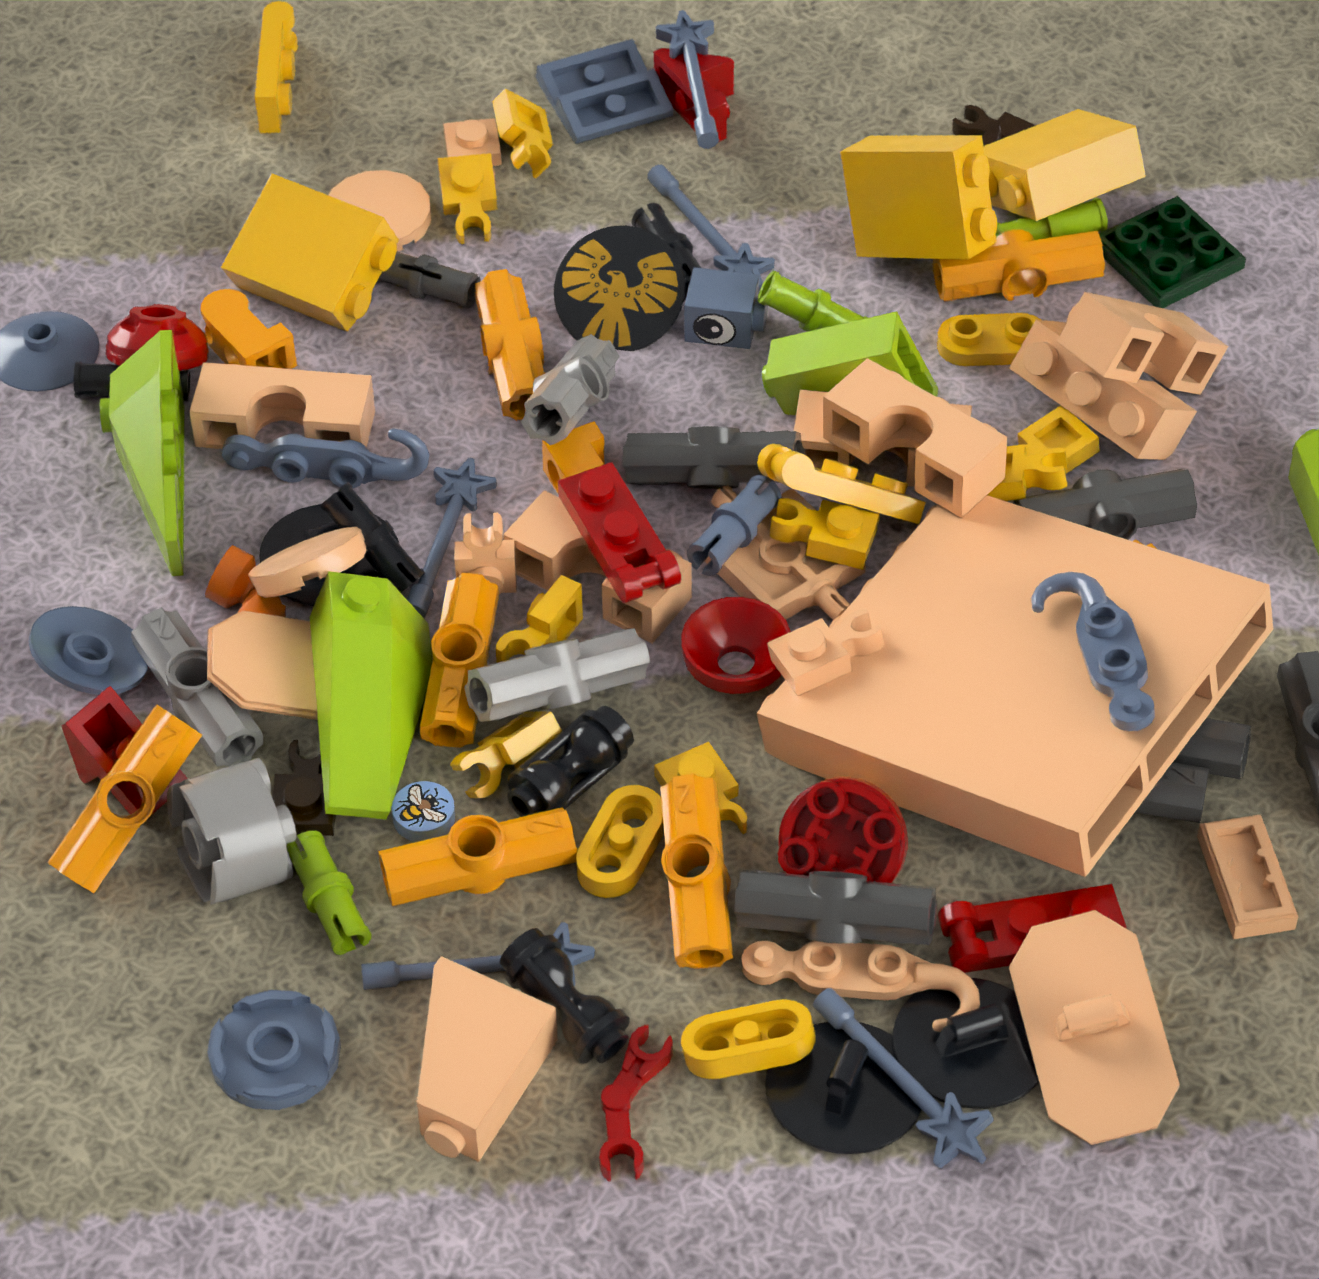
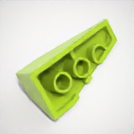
(149, 438)
(369, 689)

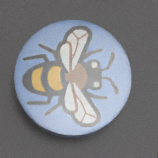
(423, 811)

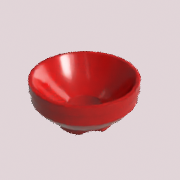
(146, 322)
(728, 627)

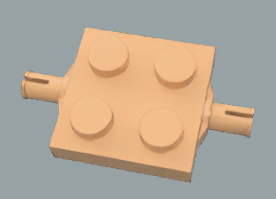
(782, 572)

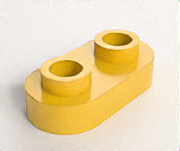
(983, 338)
(618, 844)
(748, 1039)

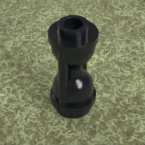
(591, 746)
(546, 973)

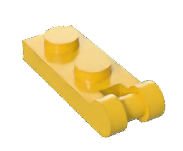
(275, 66)
(839, 483)

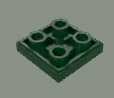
(1169, 252)

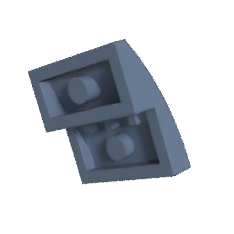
(603, 91)

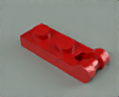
(618, 532)
(1012, 921)

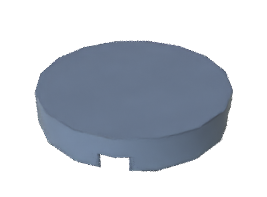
(277, 1069)

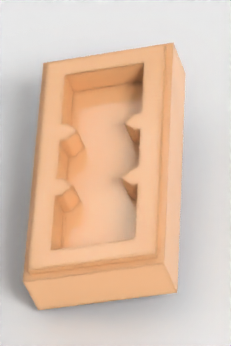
(1247, 877)

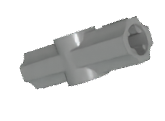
(570, 389)
(181, 669)
(556, 674)

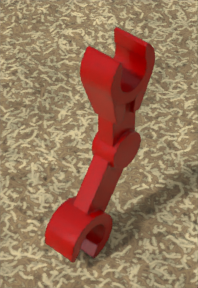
(617, 1098)

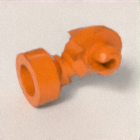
(233, 585)

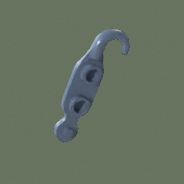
(341, 462)
(1108, 648)

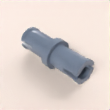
(734, 525)

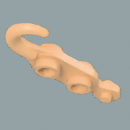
(858, 972)

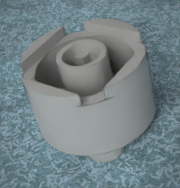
(231, 831)

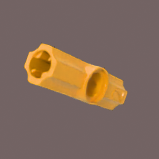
(1021, 266)
(509, 339)
(458, 646)
(100, 834)
(503, 850)
(698, 902)

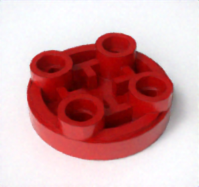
(843, 828)

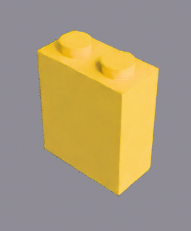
(1062, 163)
(919, 196)
(311, 253)

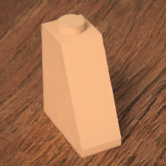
(477, 1057)

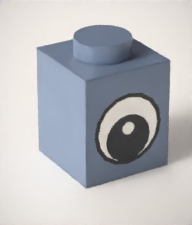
(723, 308)

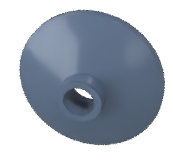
(42, 350)
(86, 650)

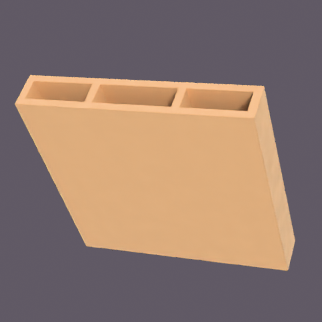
(990, 706)

